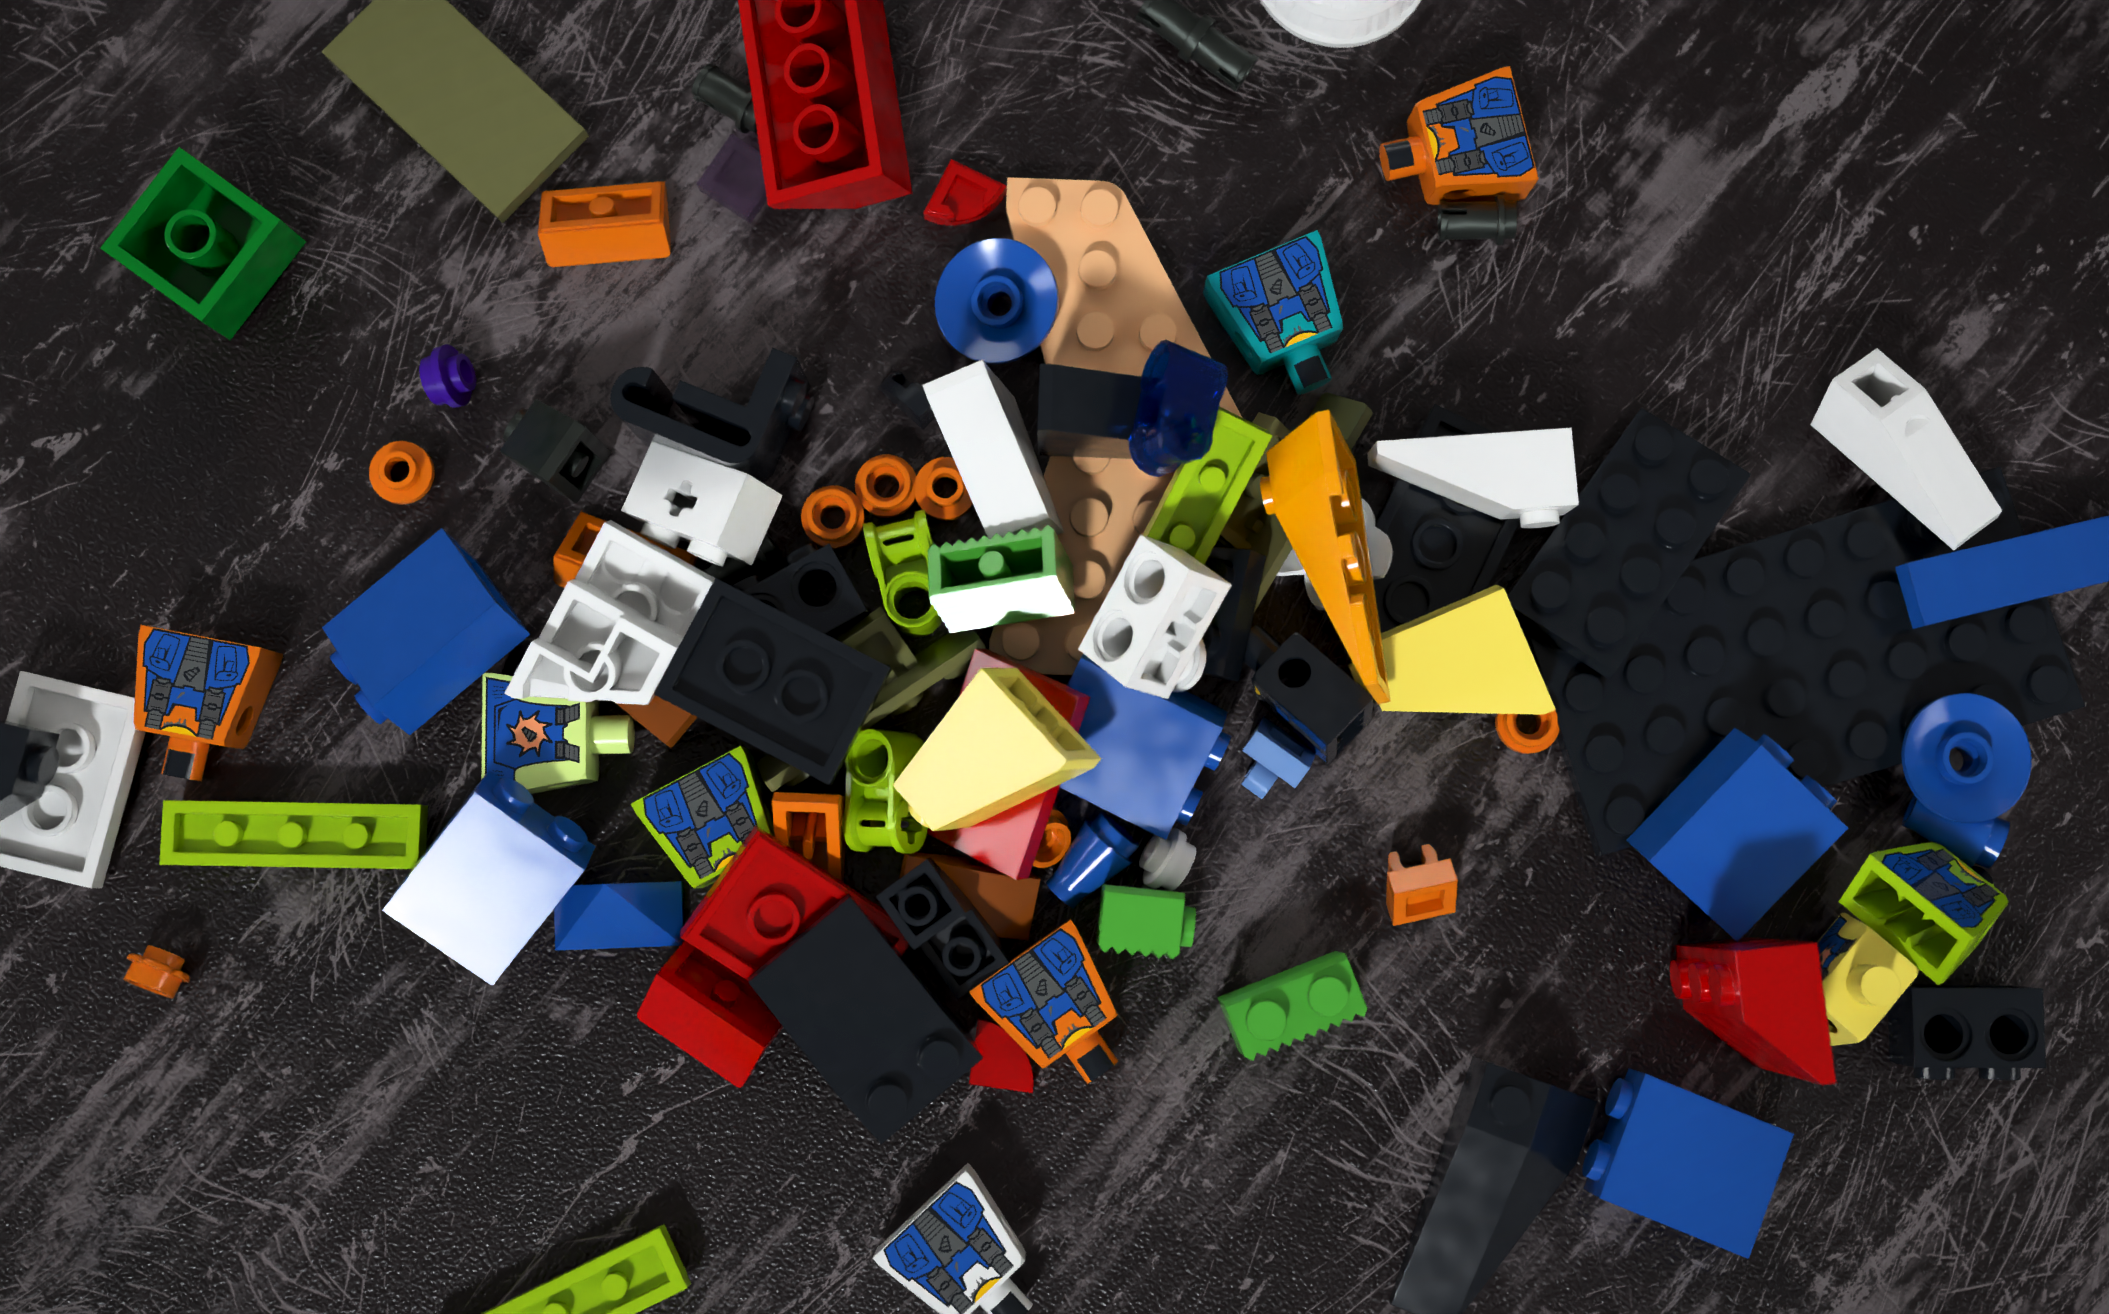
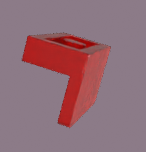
(709, 1014)

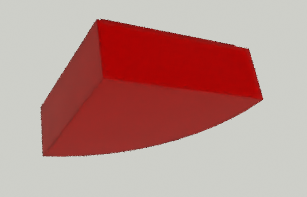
(963, 196)
(1003, 1061)

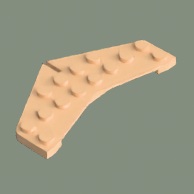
(1108, 320)

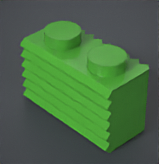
(1001, 580)
(1144, 921)
(1292, 1004)

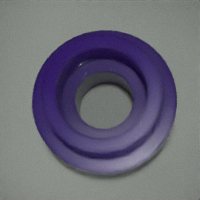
(447, 377)

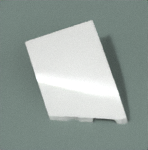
(614, 624)

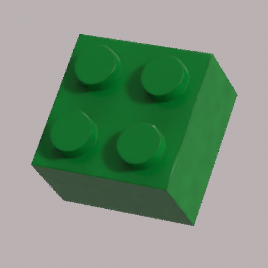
(203, 244)

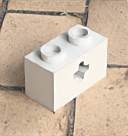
(700, 503)

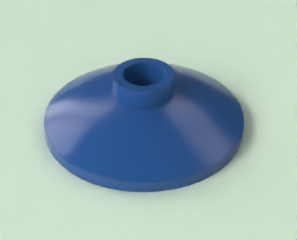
(972, 285)
(1993, 754)

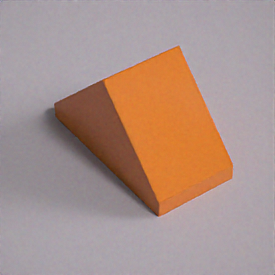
(812, 828)

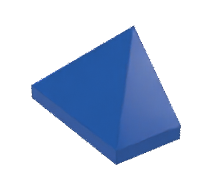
(620, 916)

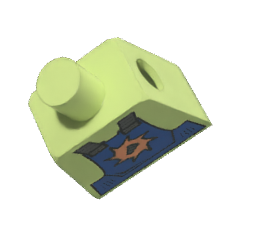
(547, 739)

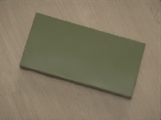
(457, 98)

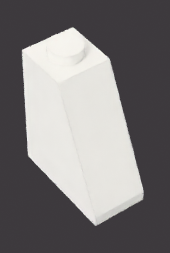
(992, 450)

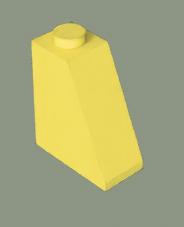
(1463, 661)
(992, 753)

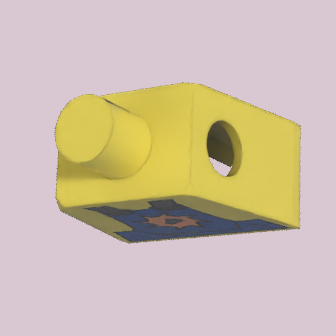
(1859, 978)

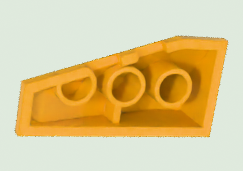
(1321, 510)

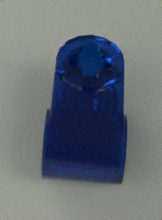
(1175, 408)

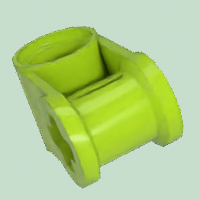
(901, 565)
(873, 796)

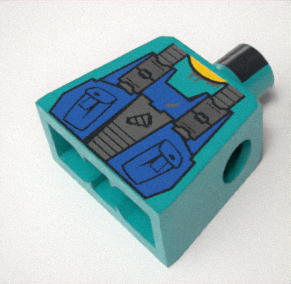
(1280, 310)

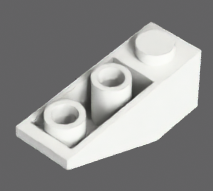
(1906, 447)

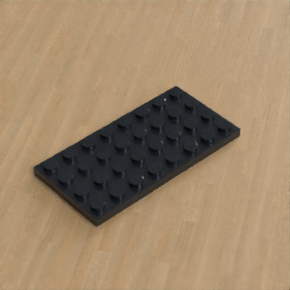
(1794, 645)

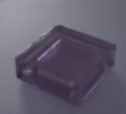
(736, 179)

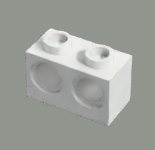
(1154, 617)

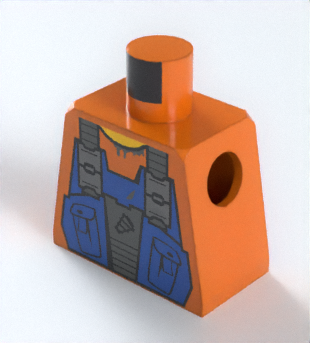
(1466, 143)
(199, 694)
(1053, 1003)

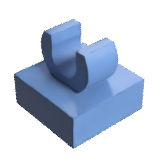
(1275, 756)

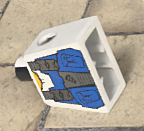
(958, 1251)

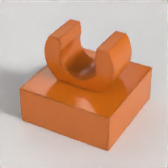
(1422, 889)

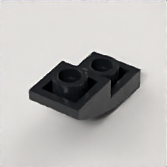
(945, 926)

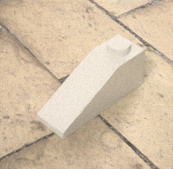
(1496, 473)

